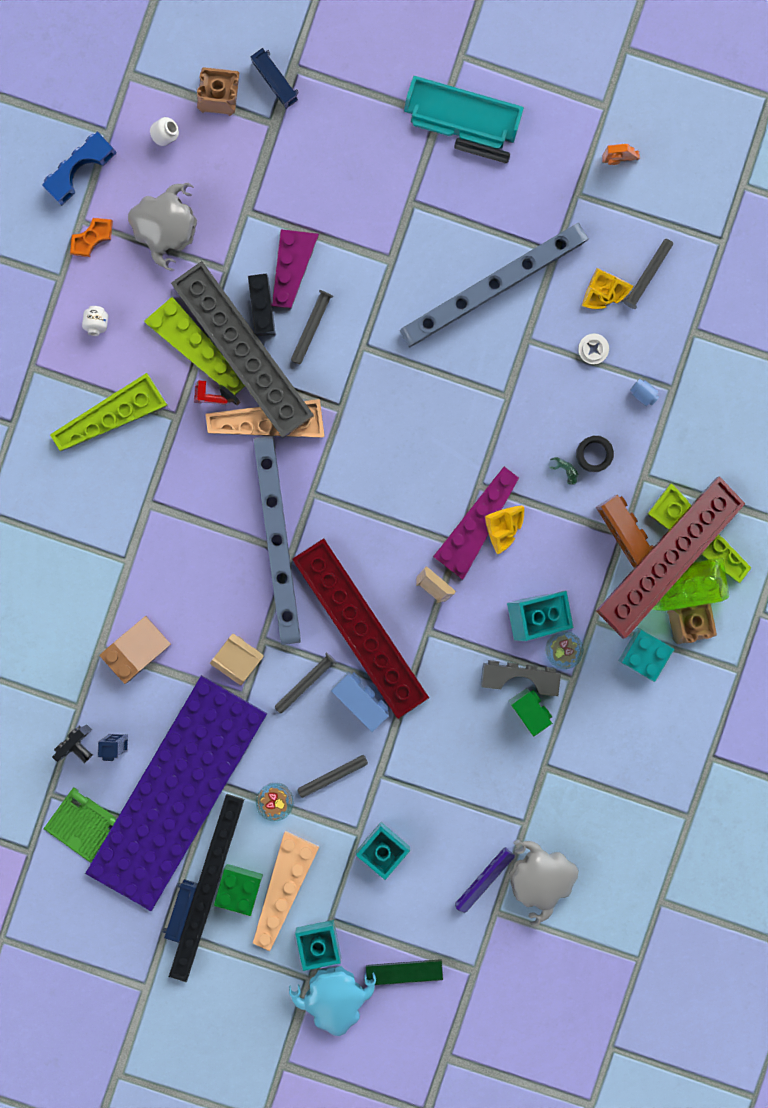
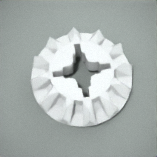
(593, 339)

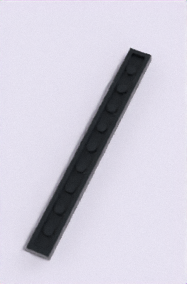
(206, 887)

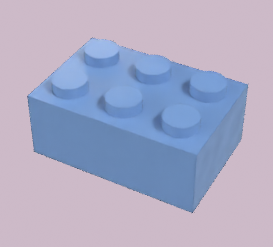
(361, 700)

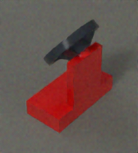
(225, 397)

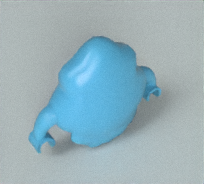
(334, 999)

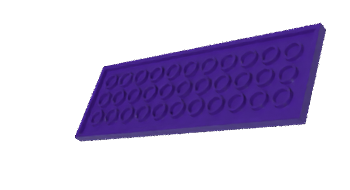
(176, 793)

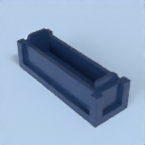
(274, 78)
(112, 746)
(180, 910)

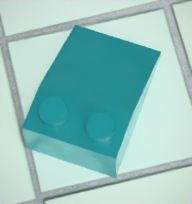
(540, 616)

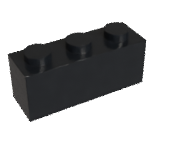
(261, 305)

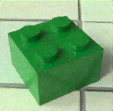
(530, 712)
(238, 889)

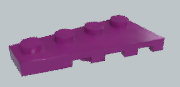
(292, 261)

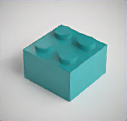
(646, 654)
(382, 850)
(318, 945)

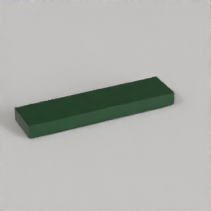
(405, 972)

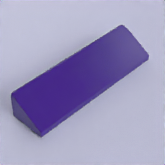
(484, 880)

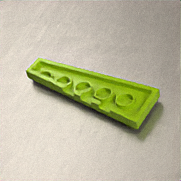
(183, 333)
(120, 408)
(672, 506)

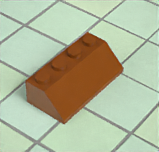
(624, 529)

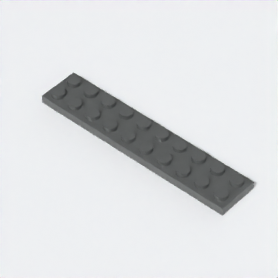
(242, 349)

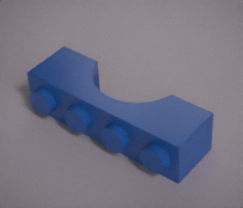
(95, 150)

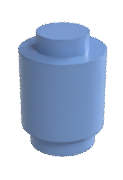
(644, 392)

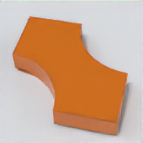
(98, 231)

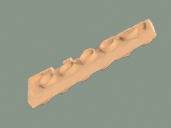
(255, 422)
(287, 877)

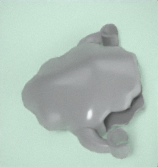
(164, 223)
(541, 879)

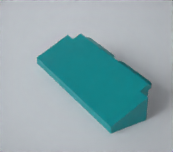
(462, 113)

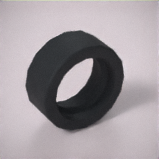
(594, 439)

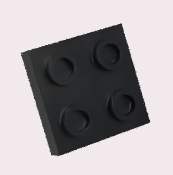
(74, 745)

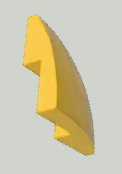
(604, 290)
(503, 526)

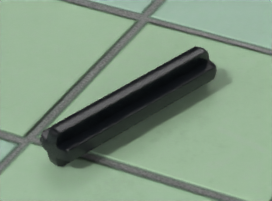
(482, 150)

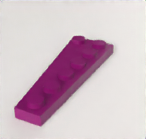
(469, 535)

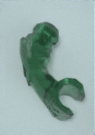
(571, 472)

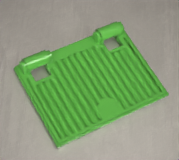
(82, 826)

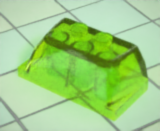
(699, 585)

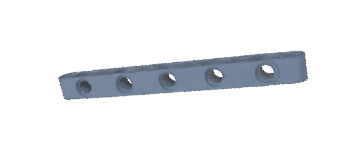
(506, 278)
(275, 525)

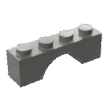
(495, 676)

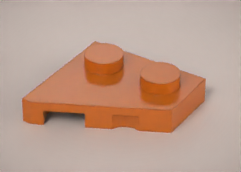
(621, 152)

